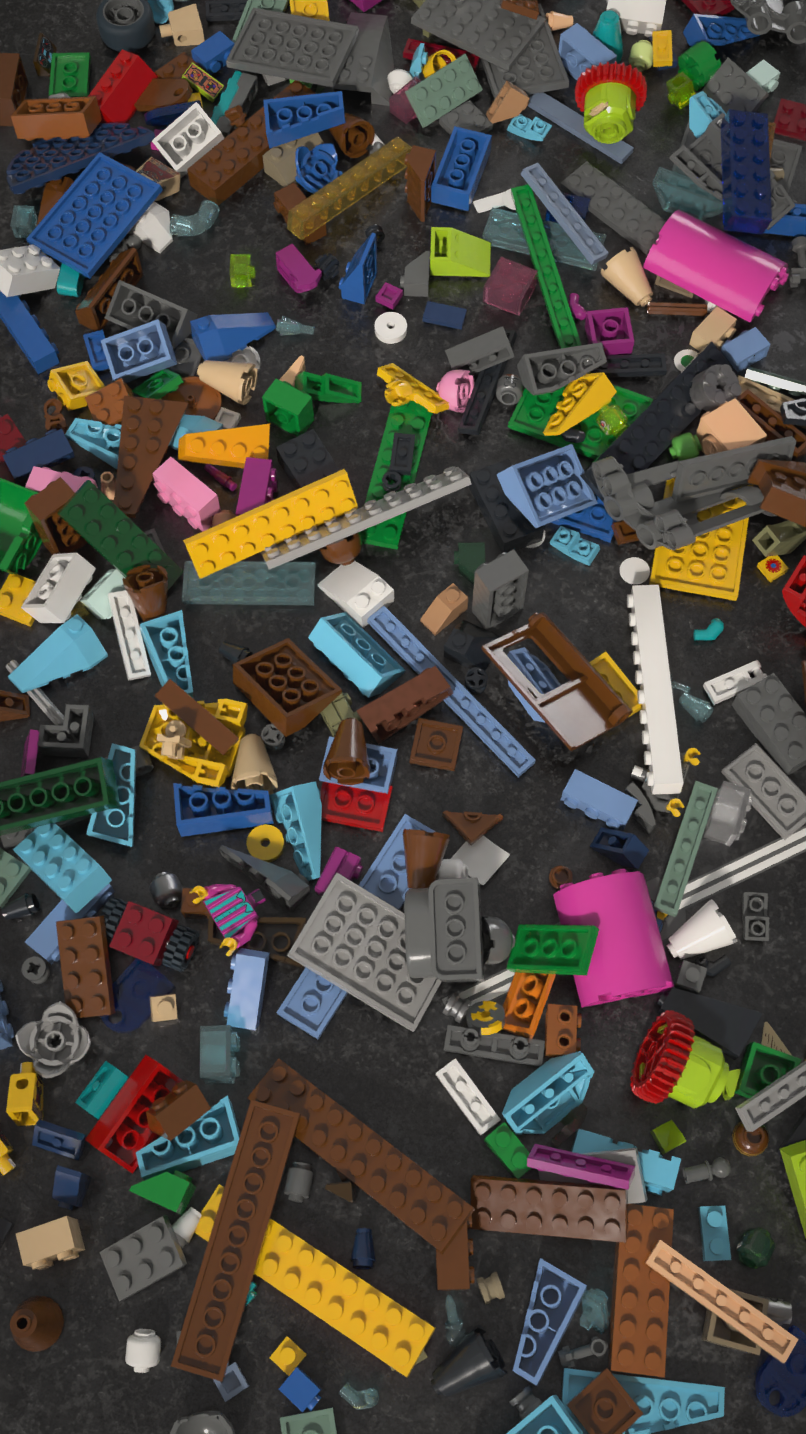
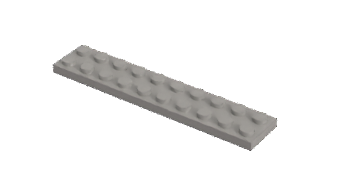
(367, 516)

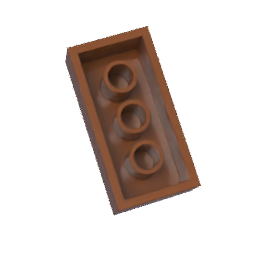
(56, 118)

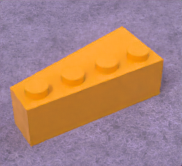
(225, 446)

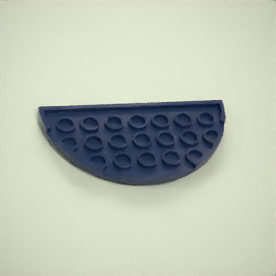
(58, 156)

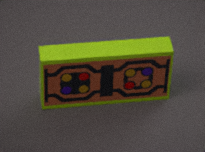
(203, 82)

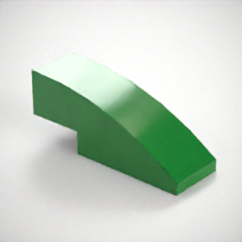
(329, 387)

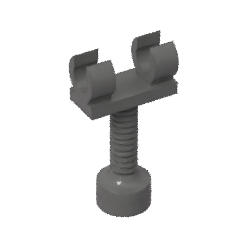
(796, 274)

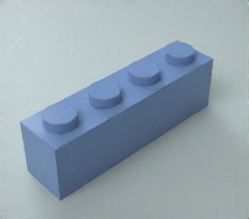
(45, 938)

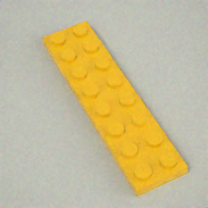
(270, 523)

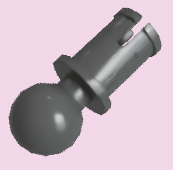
(720, 1168)

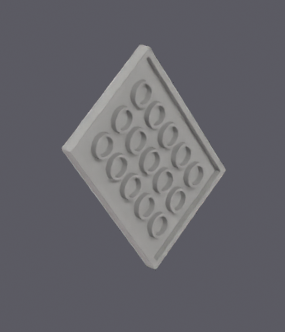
(362, 949)

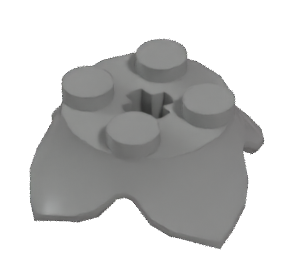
(36, 1038)

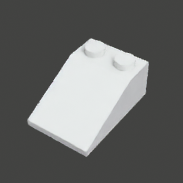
(357, 591)

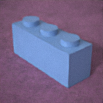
(598, 800)
(246, 988)

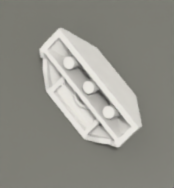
(154, 228)

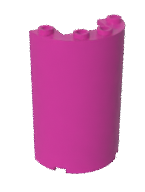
(715, 265)

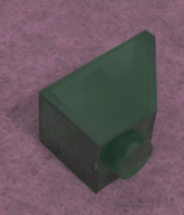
(469, 558)

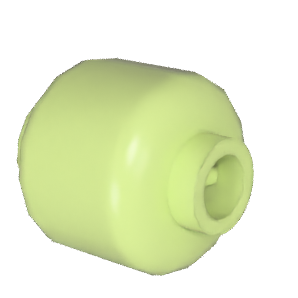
(641, 55)

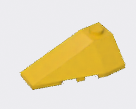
(580, 401)

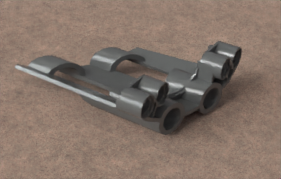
(772, 15)

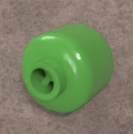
(685, 447)

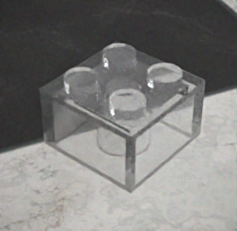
(728, 813)

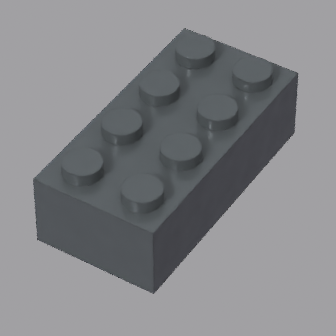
(499, 589)
(775, 722)

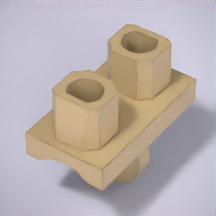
(174, 743)

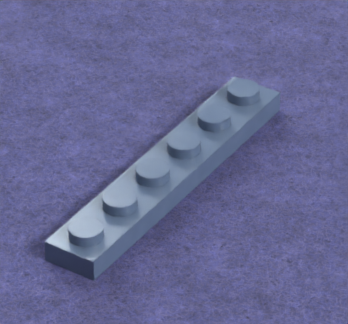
(564, 213)

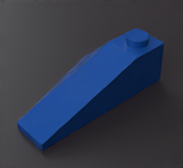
(224, 334)

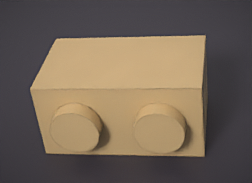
(715, 328)

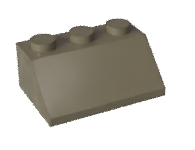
(280, 160)

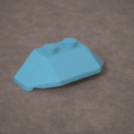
(702, 112)
(548, 1094)

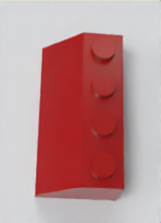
(122, 87)
(124, 1124)

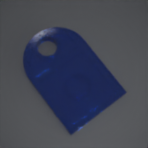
(167, 114)
(133, 994)
(785, 1377)

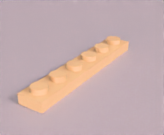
(721, 1301)

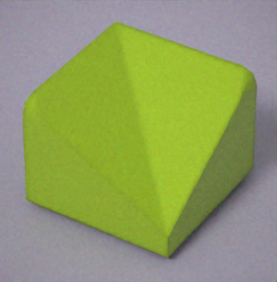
(667, 1137)

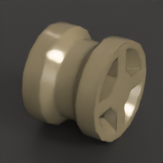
(490, 1288)

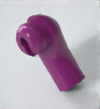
(576, 309)

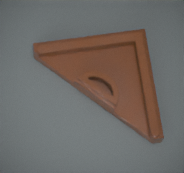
(472, 824)

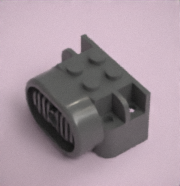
(445, 931)

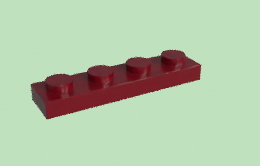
(412, 45)

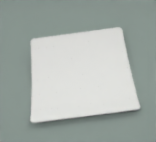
(481, 858)

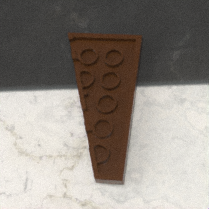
(144, 441)

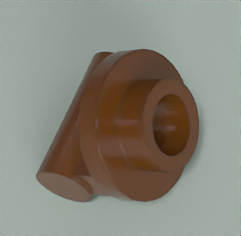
(236, 115)

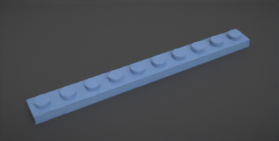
(461, 701)

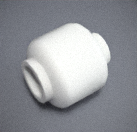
(452, 869)
(143, 1350)

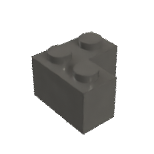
(72, 738)

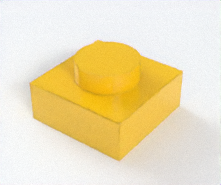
(288, 1355)

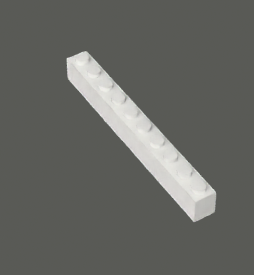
(655, 690)

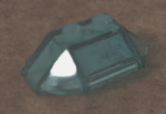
(681, 193)

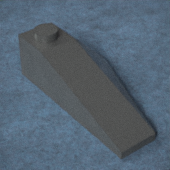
(554, 369)
(275, 880)

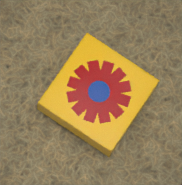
(772, 567)

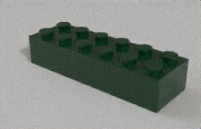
(57, 795)

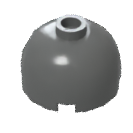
(496, 940)

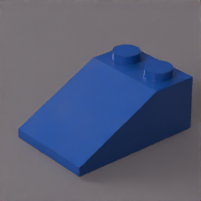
(360, 272)

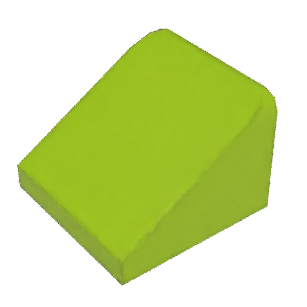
(730, 1087)

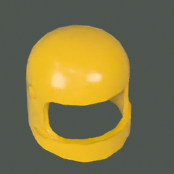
(436, 62)

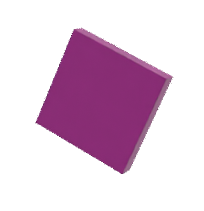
(30, 753)

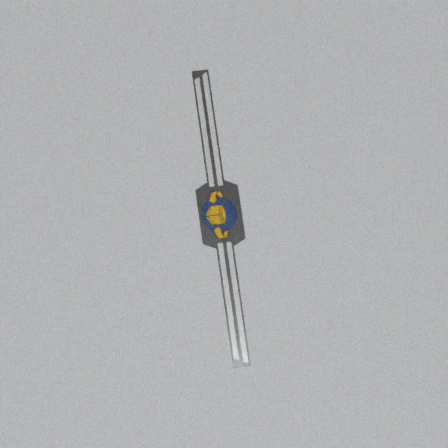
(695, 892)

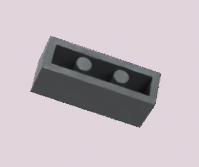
(481, 352)

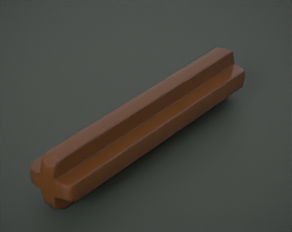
(673, 308)

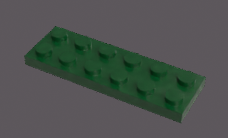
(114, 533)

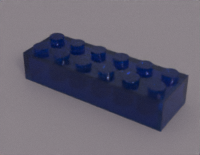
(746, 172)

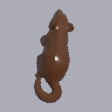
(56, 419)

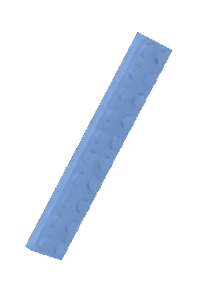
(315, 999)

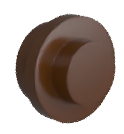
(560, 875)

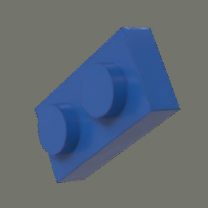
(95, 350)

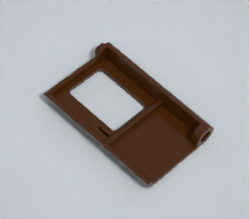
(574, 710)

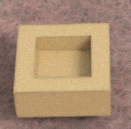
(163, 1007)

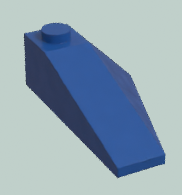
(716, 30)

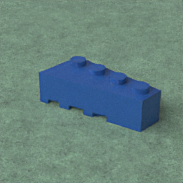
(219, 809)

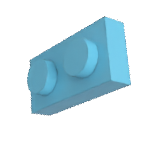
(714, 1233)

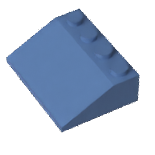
(547, 486)

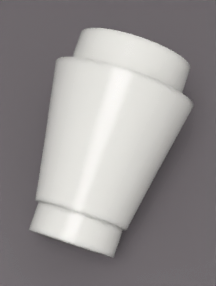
(186, 1225)

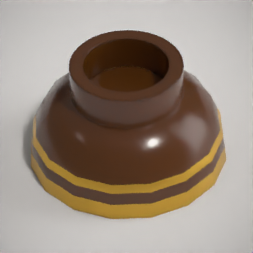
(750, 1142)

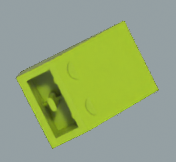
(458, 254)

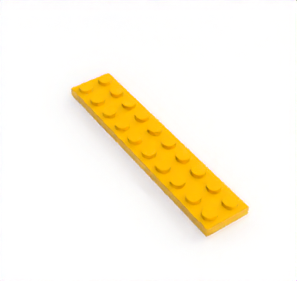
(334, 1294)

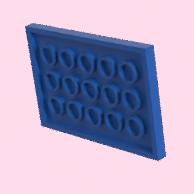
(94, 215)

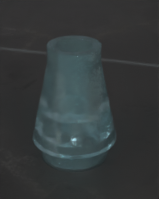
(696, 707)

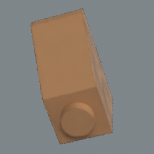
(508, 103)
(445, 609)

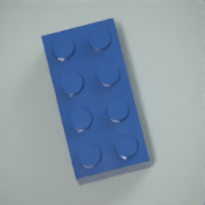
(461, 168)

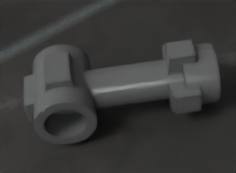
(595, 1347)

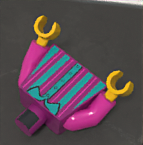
(231, 912)

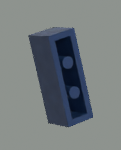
(41, 452)

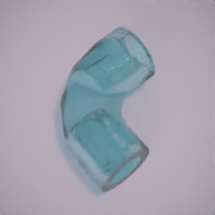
(196, 223)

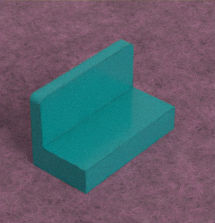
(102, 1090)

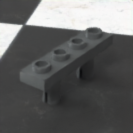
(494, 1046)

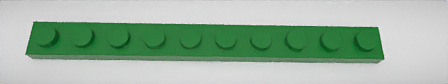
(545, 265)

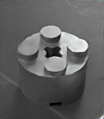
(714, 387)

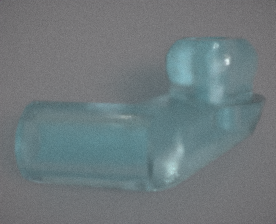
(360, 1399)

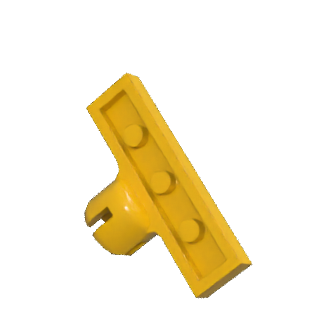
(407, 388)

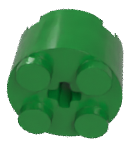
(699, 64)

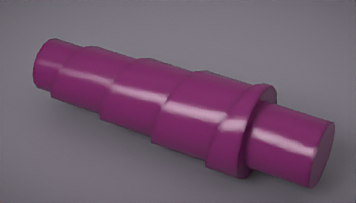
(222, 478)

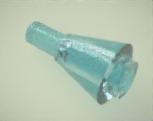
(290, 327)

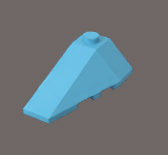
(97, 439)
(65, 651)
(300, 813)

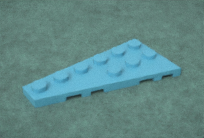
(663, 1402)

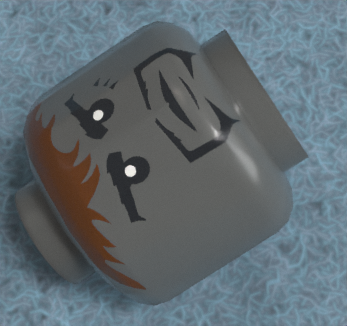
(509, 389)

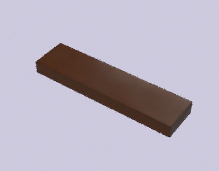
(196, 717)

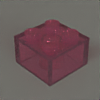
(510, 286)

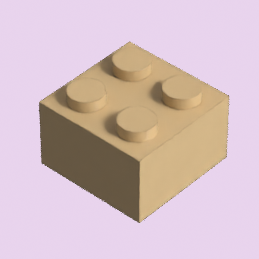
(50, 1242)

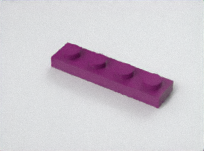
(581, 1166)

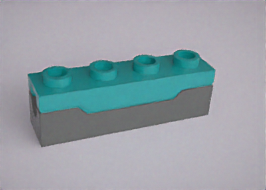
(240, 91)

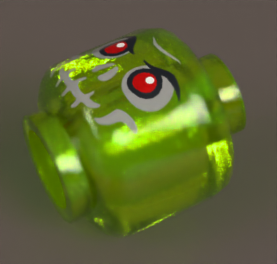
(612, 420)

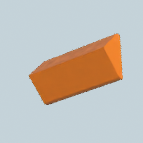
(526, 1002)

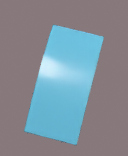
(419, 59)
(529, 129)
(571, 544)

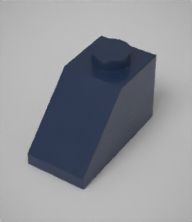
(620, 847)
(70, 1187)

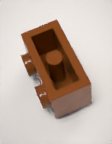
(561, 1030)

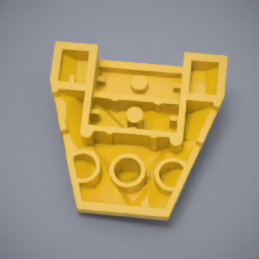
(202, 760)

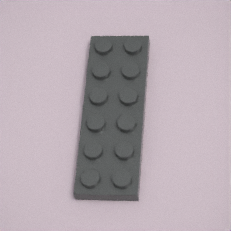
(615, 206)
(727, 468)

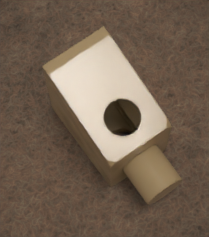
(184, 26)

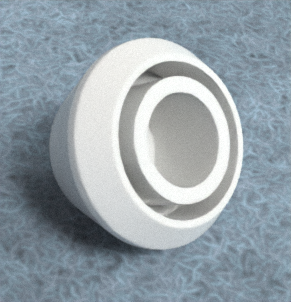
(398, 79)

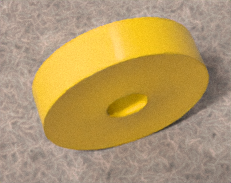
(265, 833)

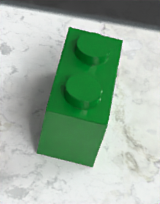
(508, 1150)

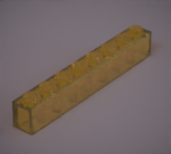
(348, 188)

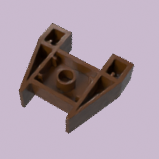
(782, 487)

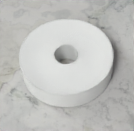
(393, 335)

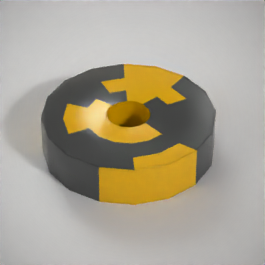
(486, 1017)

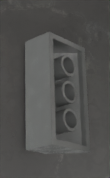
(136, 307)

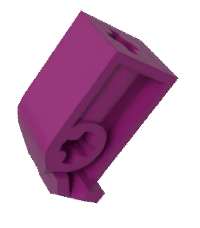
(297, 270)

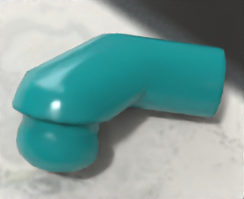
(711, 632)

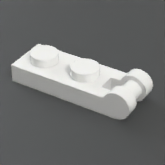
(733, 682)

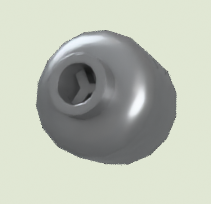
(166, 890)

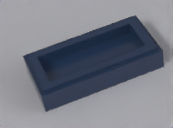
(444, 315)

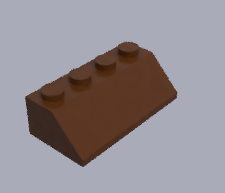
(96, 303)

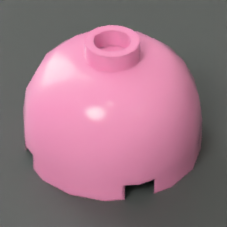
(456, 389)

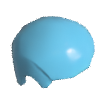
(161, 9)

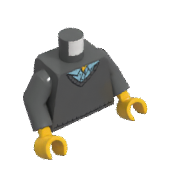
(665, 802)

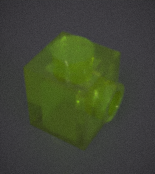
(680, 90)
(241, 270)

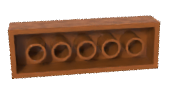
(640, 1295)

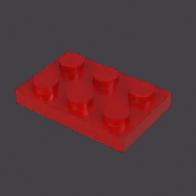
(354, 806)

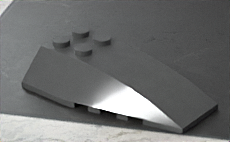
(368, 61)
(703, 166)

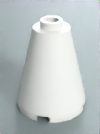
(702, 933)

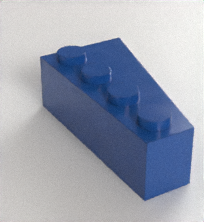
(301, 116)

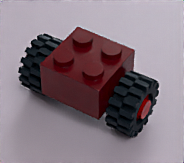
(148, 934)

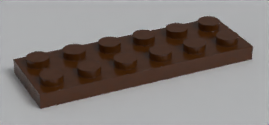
(549, 1208)

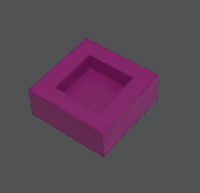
(389, 295)

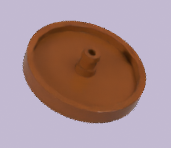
(201, 397)

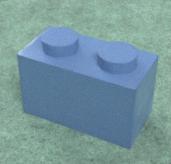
(745, 349)

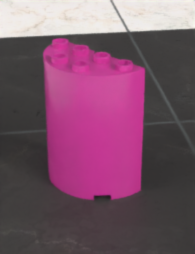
(628, 947)

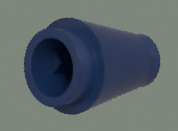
(363, 1250)

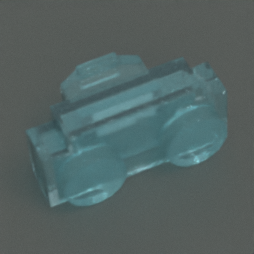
(595, 1311)

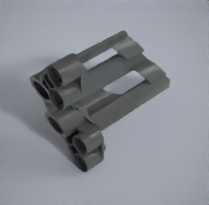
(665, 521)

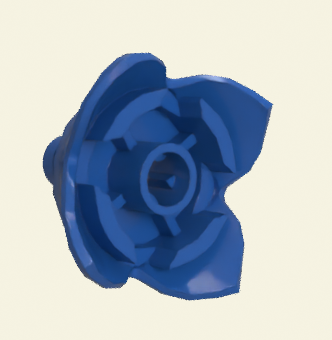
(316, 167)

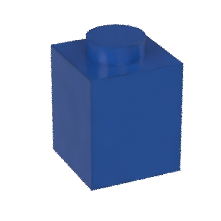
(301, 1390)

